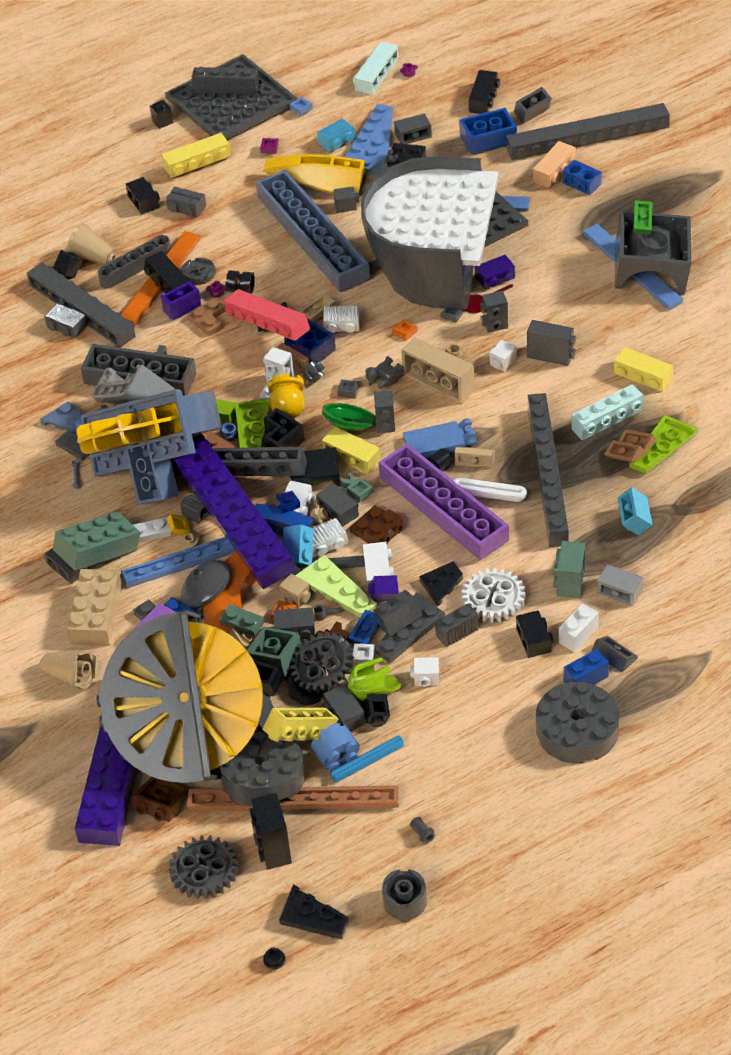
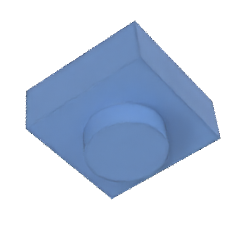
(301, 106)

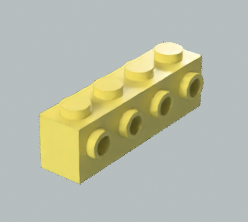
(196, 155)
(297, 723)

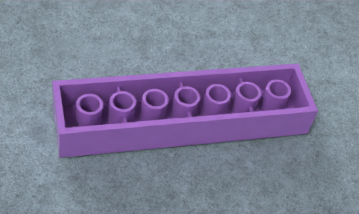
(444, 501)

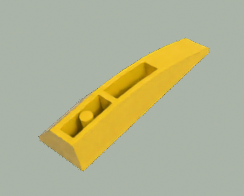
(320, 171)

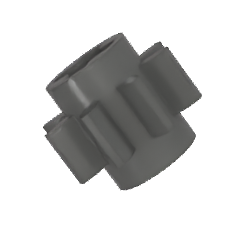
(313, 371)

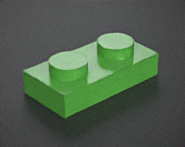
(642, 217)

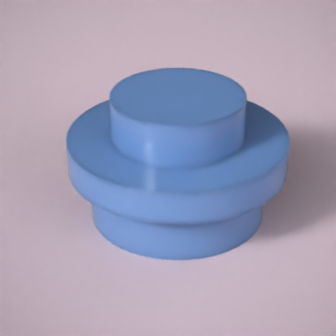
(228, 431)

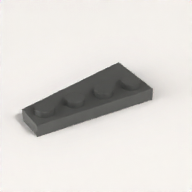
(394, 646)

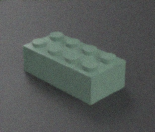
(96, 540)

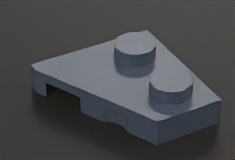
(63, 417)

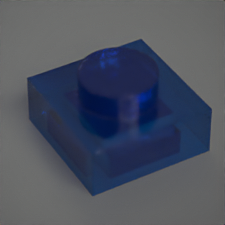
(287, 501)

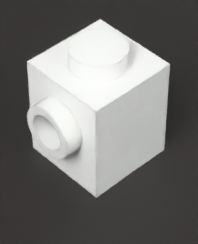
(503, 355)
(425, 671)

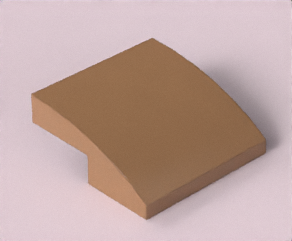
(630, 446)

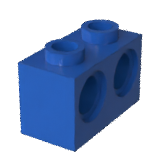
(581, 177)

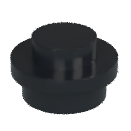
(274, 958)

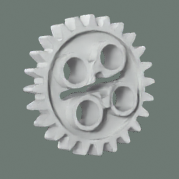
(505, 601)

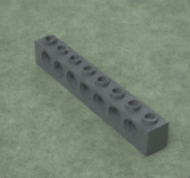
(261, 461)

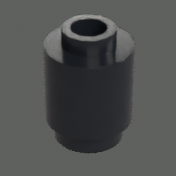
(441, 458)

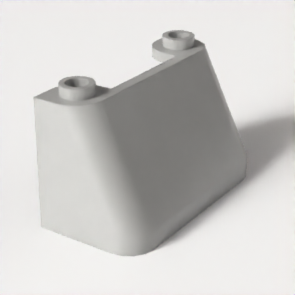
(116, 390)

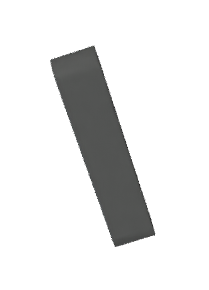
(131, 262)

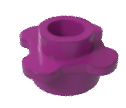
(408, 70)
(216, 289)

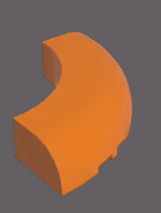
(233, 593)

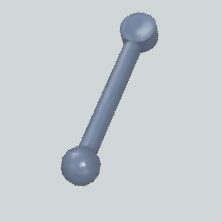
(75, 463)

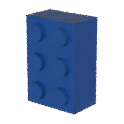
(486, 130)

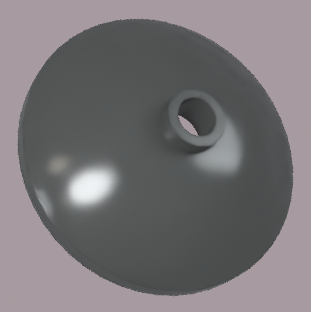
(205, 583)

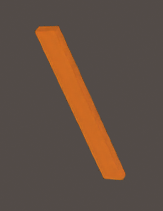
(149, 290)

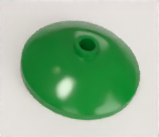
(348, 417)

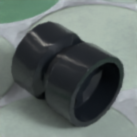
(243, 281)

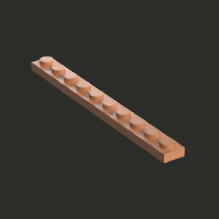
(307, 798)

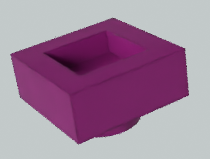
(269, 145)

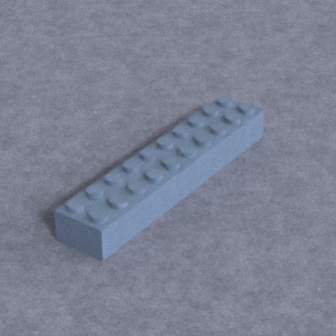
(313, 230)

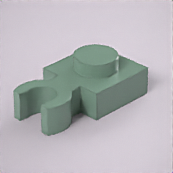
(357, 488)

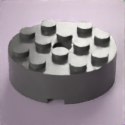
(577, 722)
(263, 769)

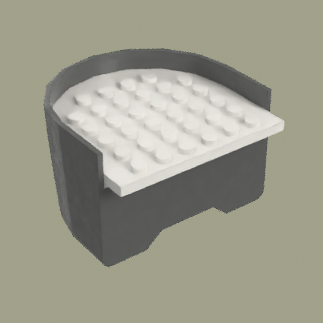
(430, 226)

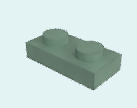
(242, 620)

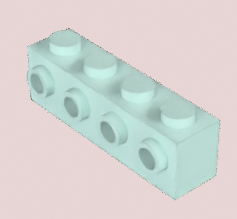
(607, 412)

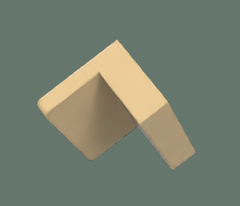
(474, 457)

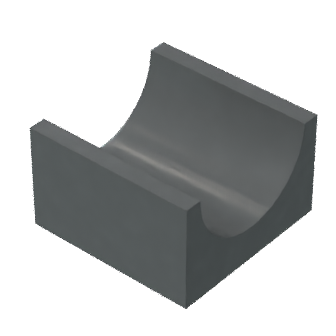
(662, 251)

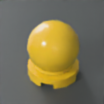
(287, 394)

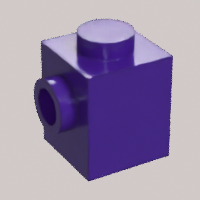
(383, 587)

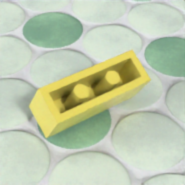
(643, 369)
(353, 450)

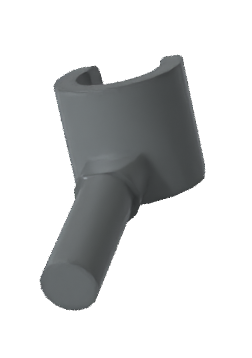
(321, 613)

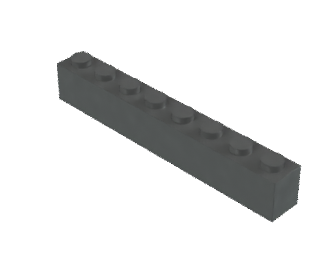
(67, 293)

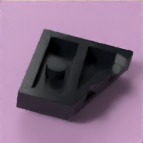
(441, 581)

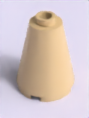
(90, 246)
(71, 666)

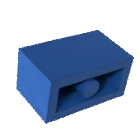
(589, 669)

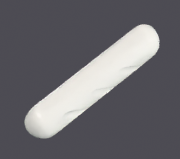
(492, 490)

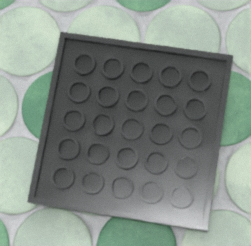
(230, 111)

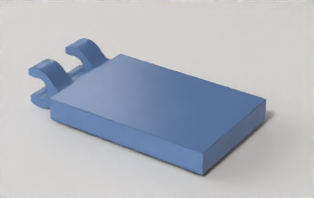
(446, 436)

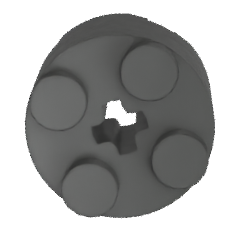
(404, 894)

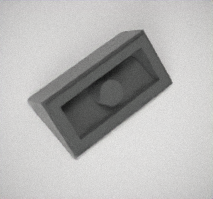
(615, 653)

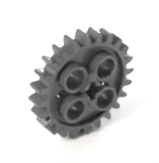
(338, 655)
(203, 867)

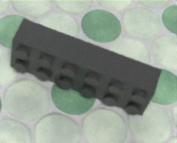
(174, 370)

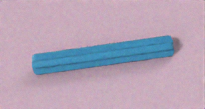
(367, 758)

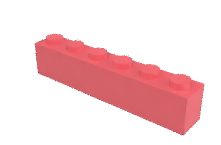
(266, 314)

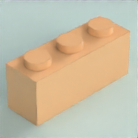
(550, 167)

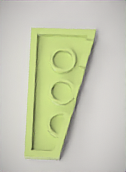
(336, 586)

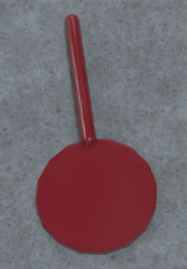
(475, 300)

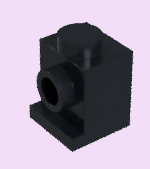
(376, 709)

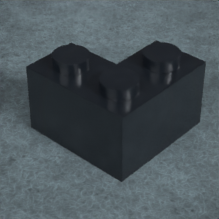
(282, 430)

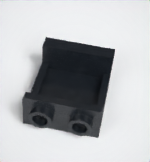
(320, 467)

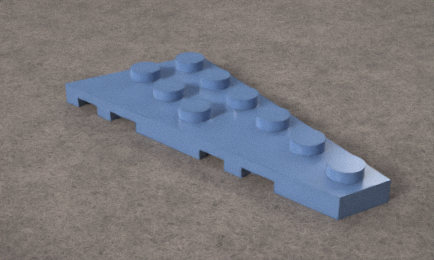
(373, 138)

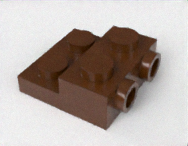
(377, 525)
(159, 799)

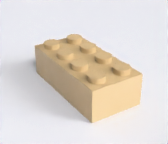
(438, 370)
(94, 607)

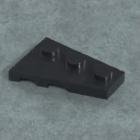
(308, 914)

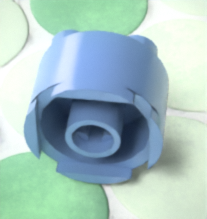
(335, 746)

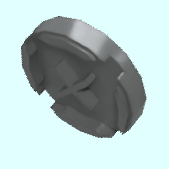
(199, 270)

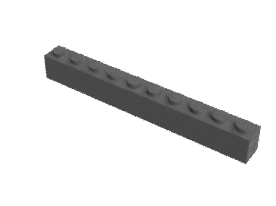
(588, 131)
(547, 470)

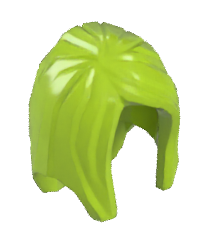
(366, 680)

